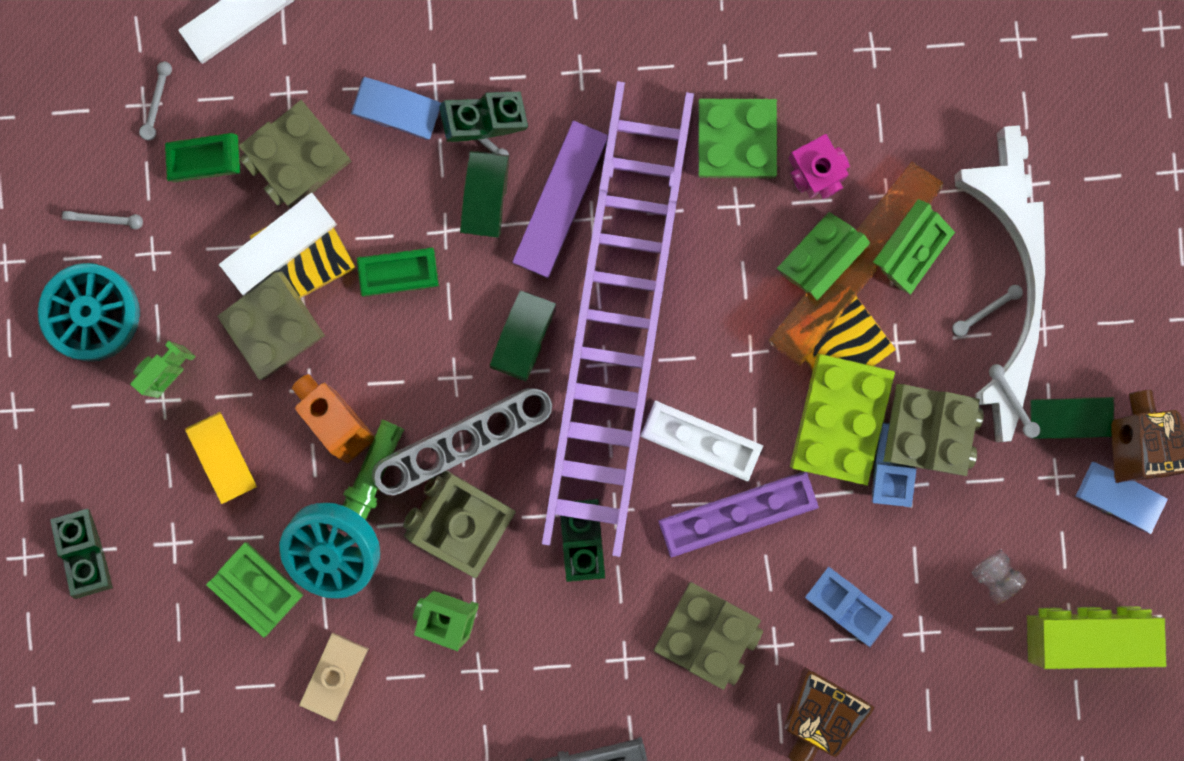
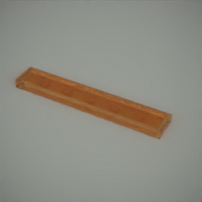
(813, 317)

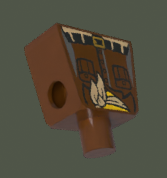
(1148, 441)
(823, 717)

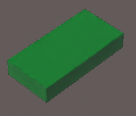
(202, 157)
(397, 272)

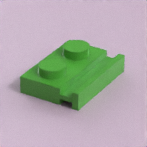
(914, 246)
(823, 255)
(157, 374)
(255, 589)

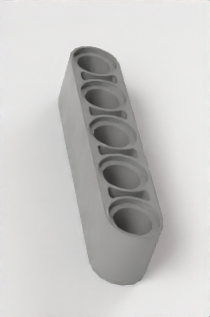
(481, 440)

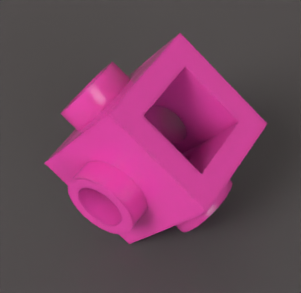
(822, 154)

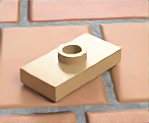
(334, 677)

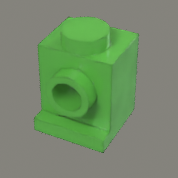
(435, 628)

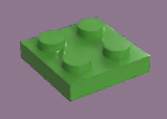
(737, 138)

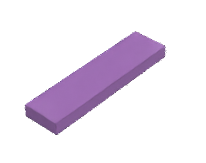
(560, 199)
(738, 514)

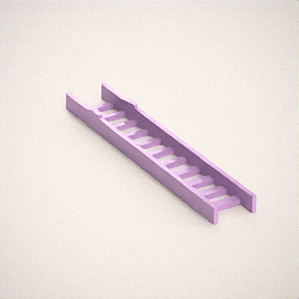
(608, 395)

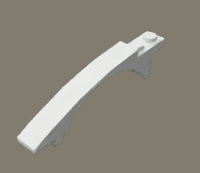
(1005, 193)

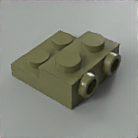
(293, 155)
(933, 430)
(457, 523)
(709, 636)

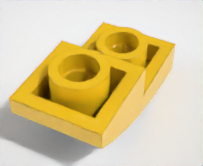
(220, 457)

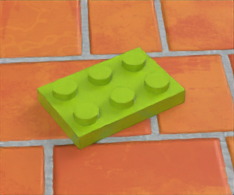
(842, 419)

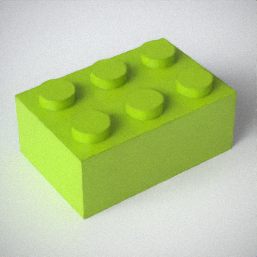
(1096, 638)

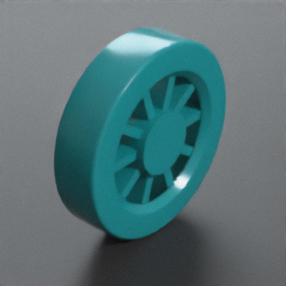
(87, 312)
(324, 559)

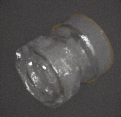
(999, 577)

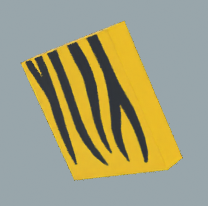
(317, 264)
(854, 338)

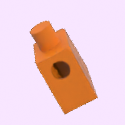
(339, 427)

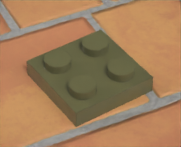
(271, 325)

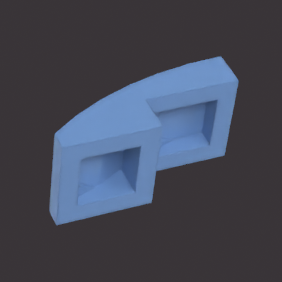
(396, 108)
(891, 482)
(1124, 500)
(849, 607)

